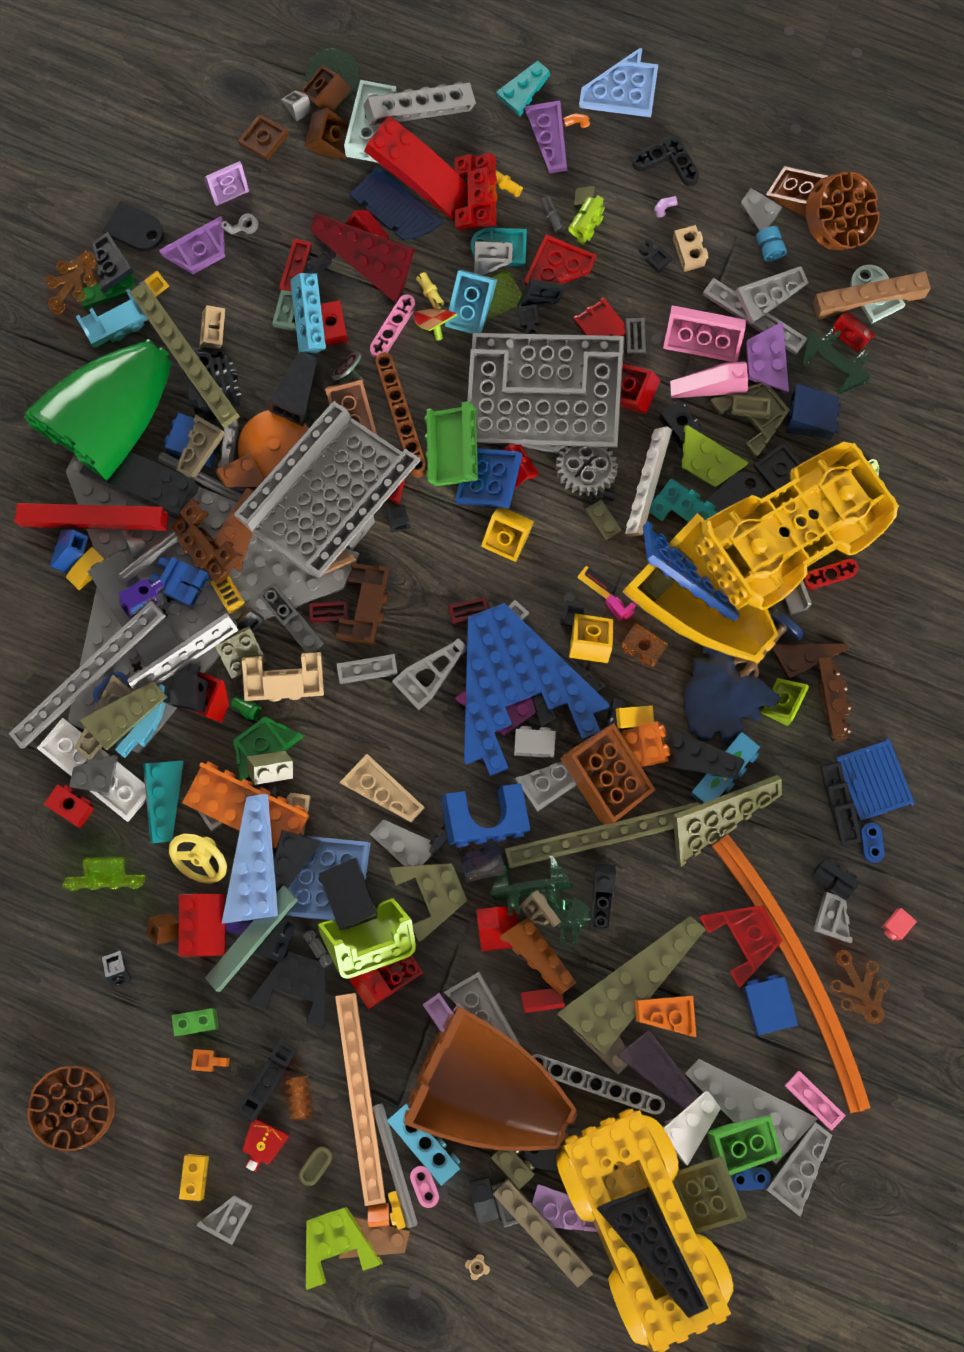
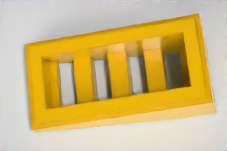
(237, 605)

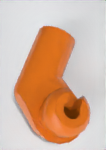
(576, 118)

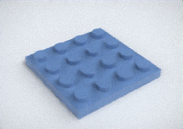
(308, 885)

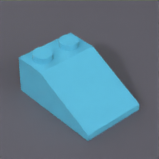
(471, 301)

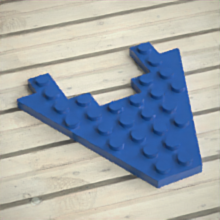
(511, 665)

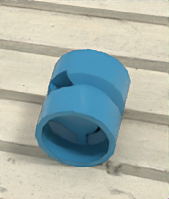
(771, 243)

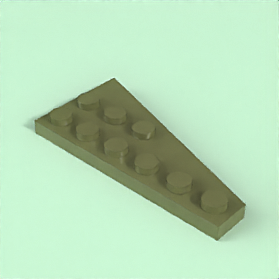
(718, 817)

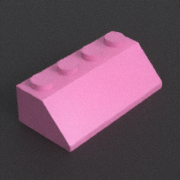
(704, 334)

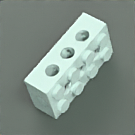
(359, 131)

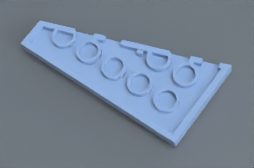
(253, 876)

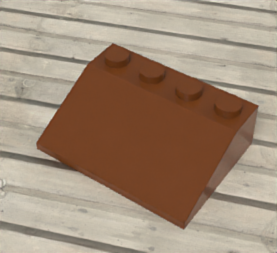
(608, 774)

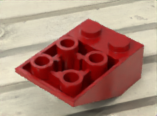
(384, 981)

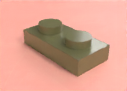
(603, 520)

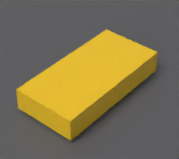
(634, 716)

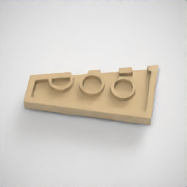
(378, 786)

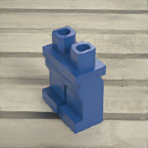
(175, 575)

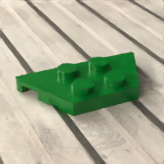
(260, 739)

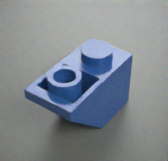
(68, 550)

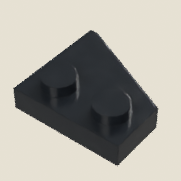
(541, 293)

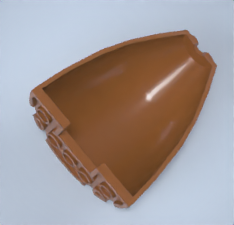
(487, 1091)

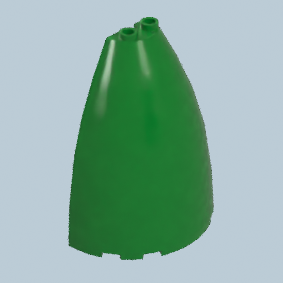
(104, 405)

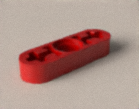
(845, 574)

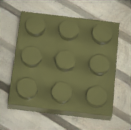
(708, 1195)

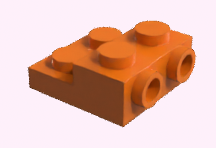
(648, 743)

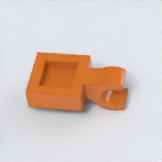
(205, 1060)

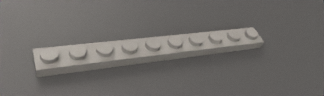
(87, 674)

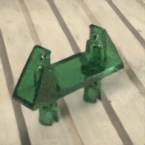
(853, 368)
(503, 889)

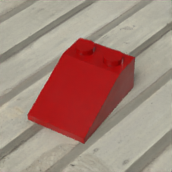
(638, 388)

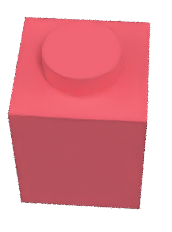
(898, 925)

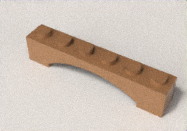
(899, 288)

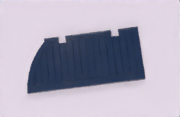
(395, 206)

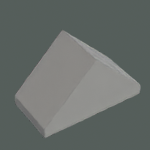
(297, 104)

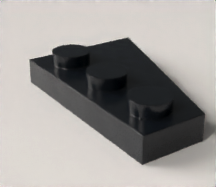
(291, 856)

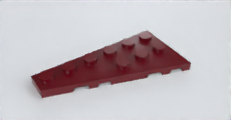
(373, 256)

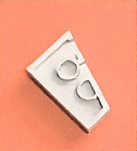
(691, 1126)

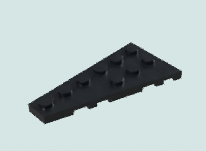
(646, 1233)

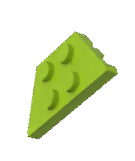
(708, 459)

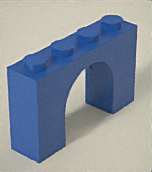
(463, 829)

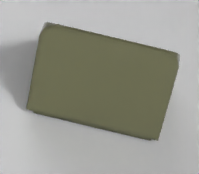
(581, 195)

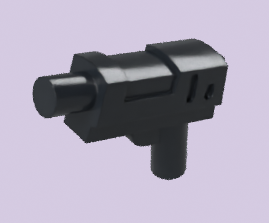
(319, 263)

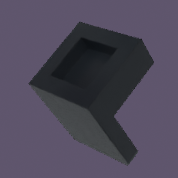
(397, 518)
(569, 611)

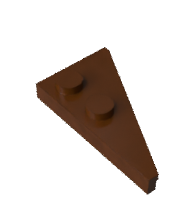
(801, 657)

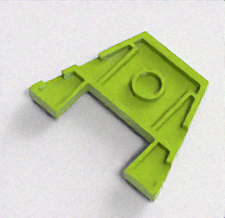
(331, 1236)

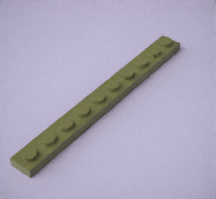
(184, 354)
(593, 837)

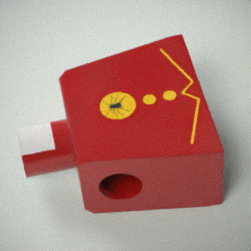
(263, 1143)

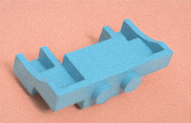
(113, 324)

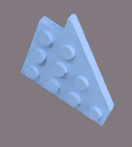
(623, 88)

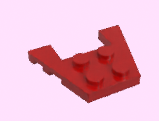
(753, 933)

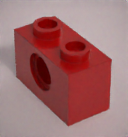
(337, 333)
(58, 800)

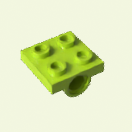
(587, 218)

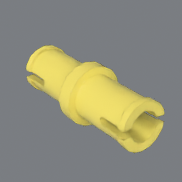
(430, 290)

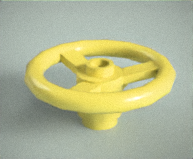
(199, 856)

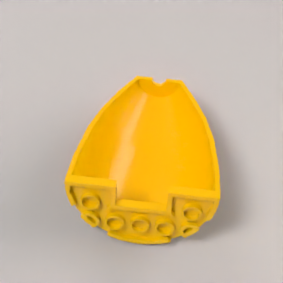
(697, 621)

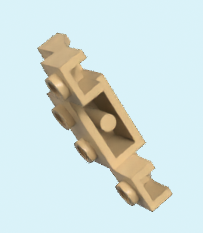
(283, 683)

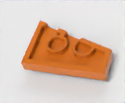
(668, 1013)

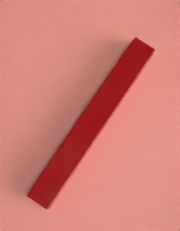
(91, 517)

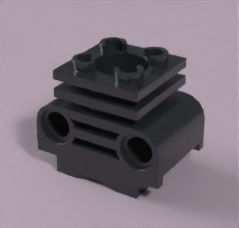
(225, 378)

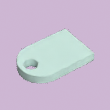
(881, 309)

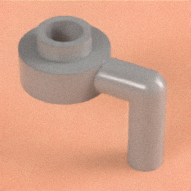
(242, 225)

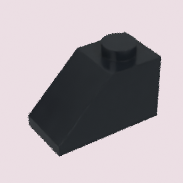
(483, 1199)

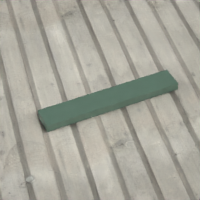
(249, 942)

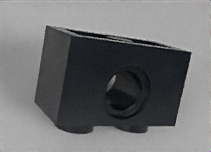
(675, 413)

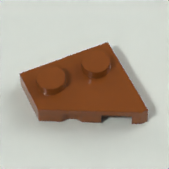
(240, 473)

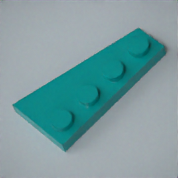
(162, 795)

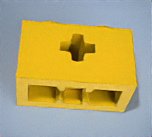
(194, 1177)

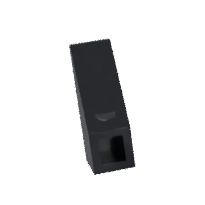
(602, 896)

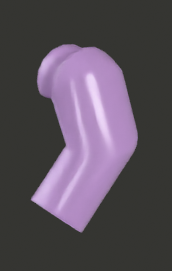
(663, 204)

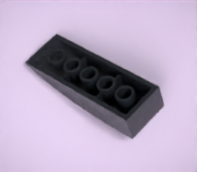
(149, 483)

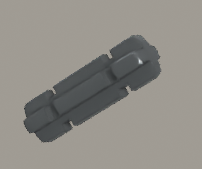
(317, 948)

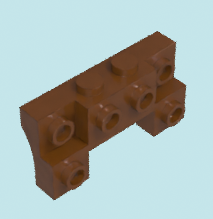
(201, 546)
(370, 604)
(833, 699)

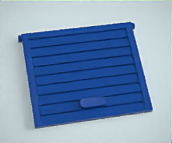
(875, 780)

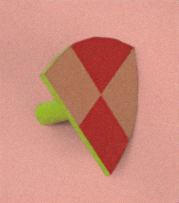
(432, 319)

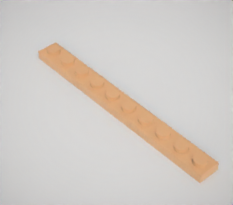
(360, 1099)

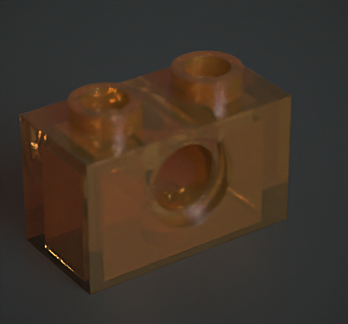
(640, 635)

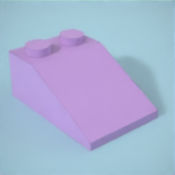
(227, 183)

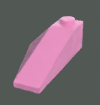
(717, 380)

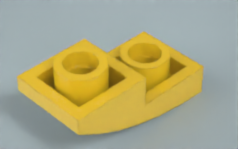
(78, 574)

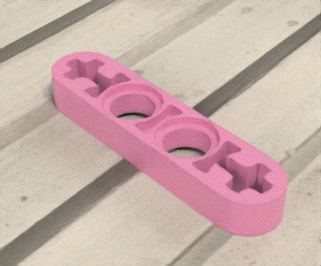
(389, 325)

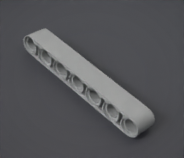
(606, 1084)

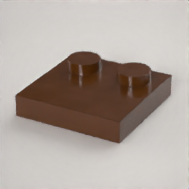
(263, 137)

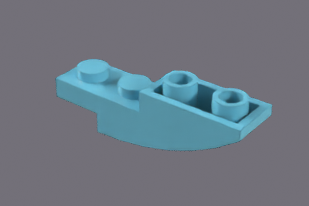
(143, 730)

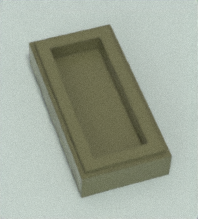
(751, 406)

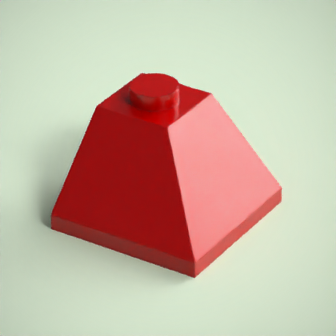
(216, 698)
(492, 924)

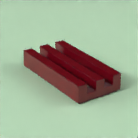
(464, 604)
(328, 612)

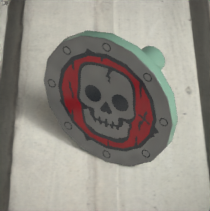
(345, 369)

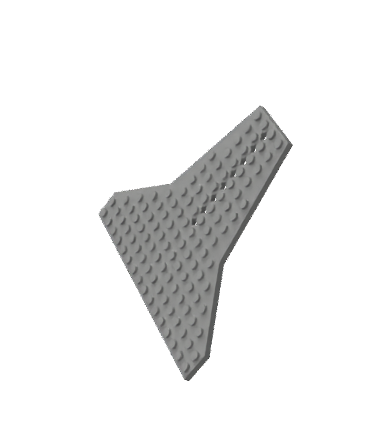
(259, 570)

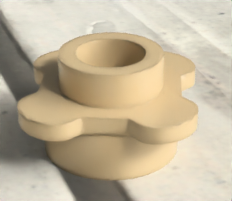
(483, 1268)

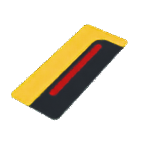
(596, 582)

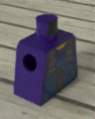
(139, 595)

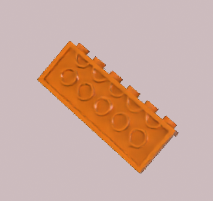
(225, 797)

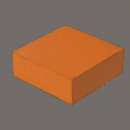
(378, 1215)

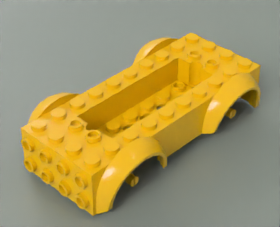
(761, 565)
(621, 1160)

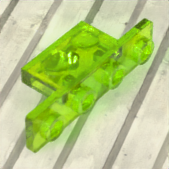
(104, 873)

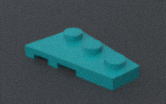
(522, 88)

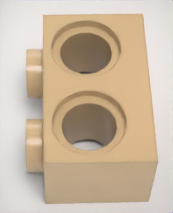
(685, 248)
(212, 327)

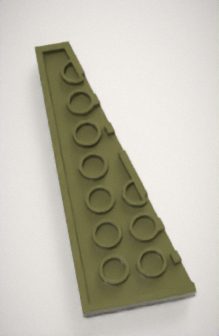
(610, 1004)

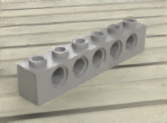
(463, 102)

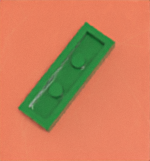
(95, 296)

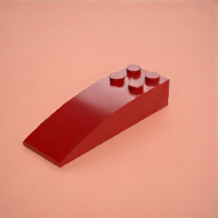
(418, 167)

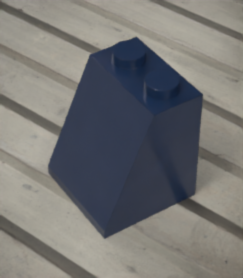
(813, 413)

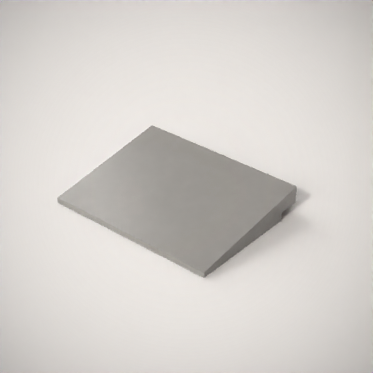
(546, 389)

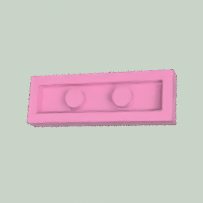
(814, 1100)

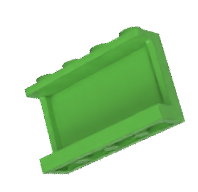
(451, 445)

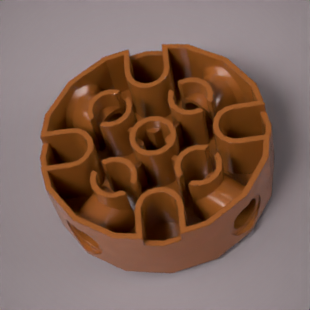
(842, 211)
(91, 1112)

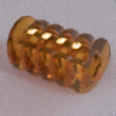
(298, 1098)

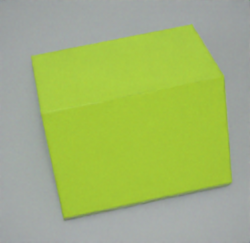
(791, 699)

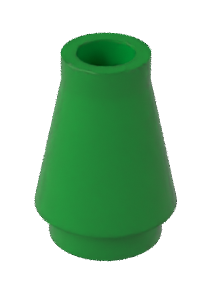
(249, 709)

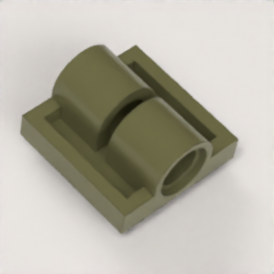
(237, 646)

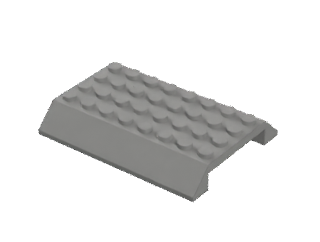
(325, 490)

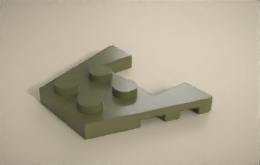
(765, 427)
(439, 889)

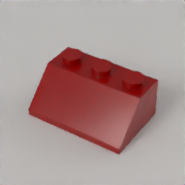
(201, 925)

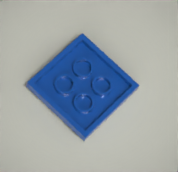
(495, 479)

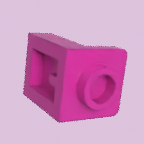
(615, 605)

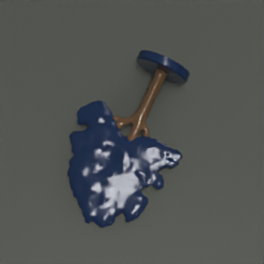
(722, 695)

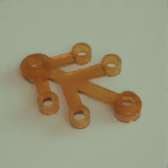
(85, 262)
(861, 990)

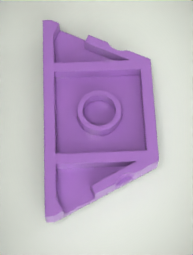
(197, 248)
(768, 358)

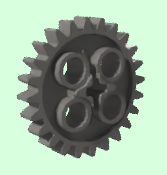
(599, 477)

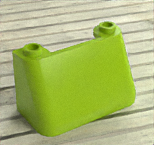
(370, 943)

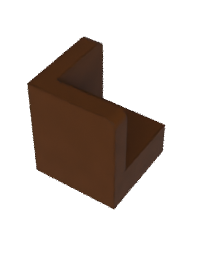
(163, 928)

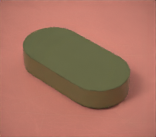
(315, 1166)

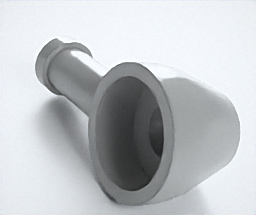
(134, 545)

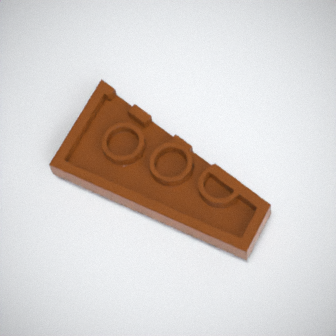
(236, 532)
(540, 956)

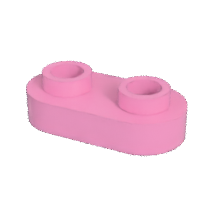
(423, 1186)

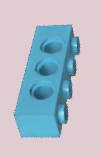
(307, 313)
(440, 1172)

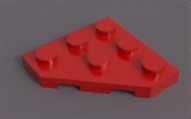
(560, 262)

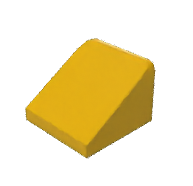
(156, 283)

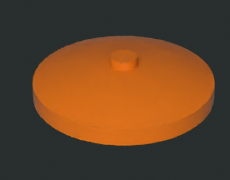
(269, 439)

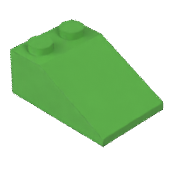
(745, 1143)

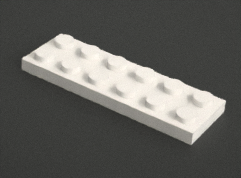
(126, 791)

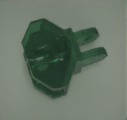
(572, 919)

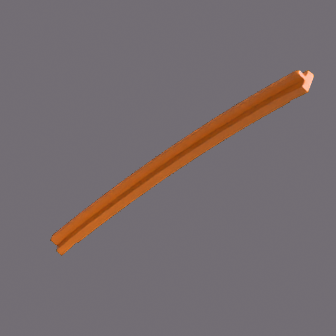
(804, 973)

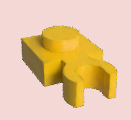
(396, 1216)

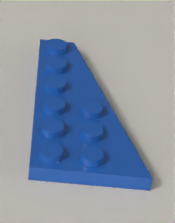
(681, 569)

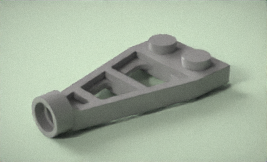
(413, 689)

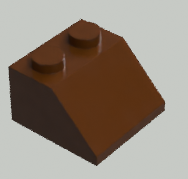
(326, 89)
(327, 134)

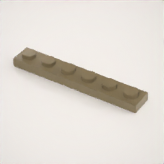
(543, 1232)

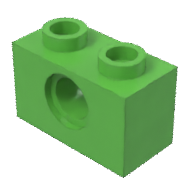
(195, 1022)

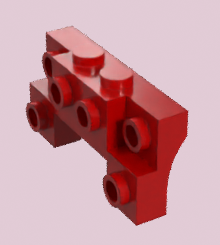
(481, 191)

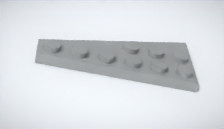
(745, 1102)

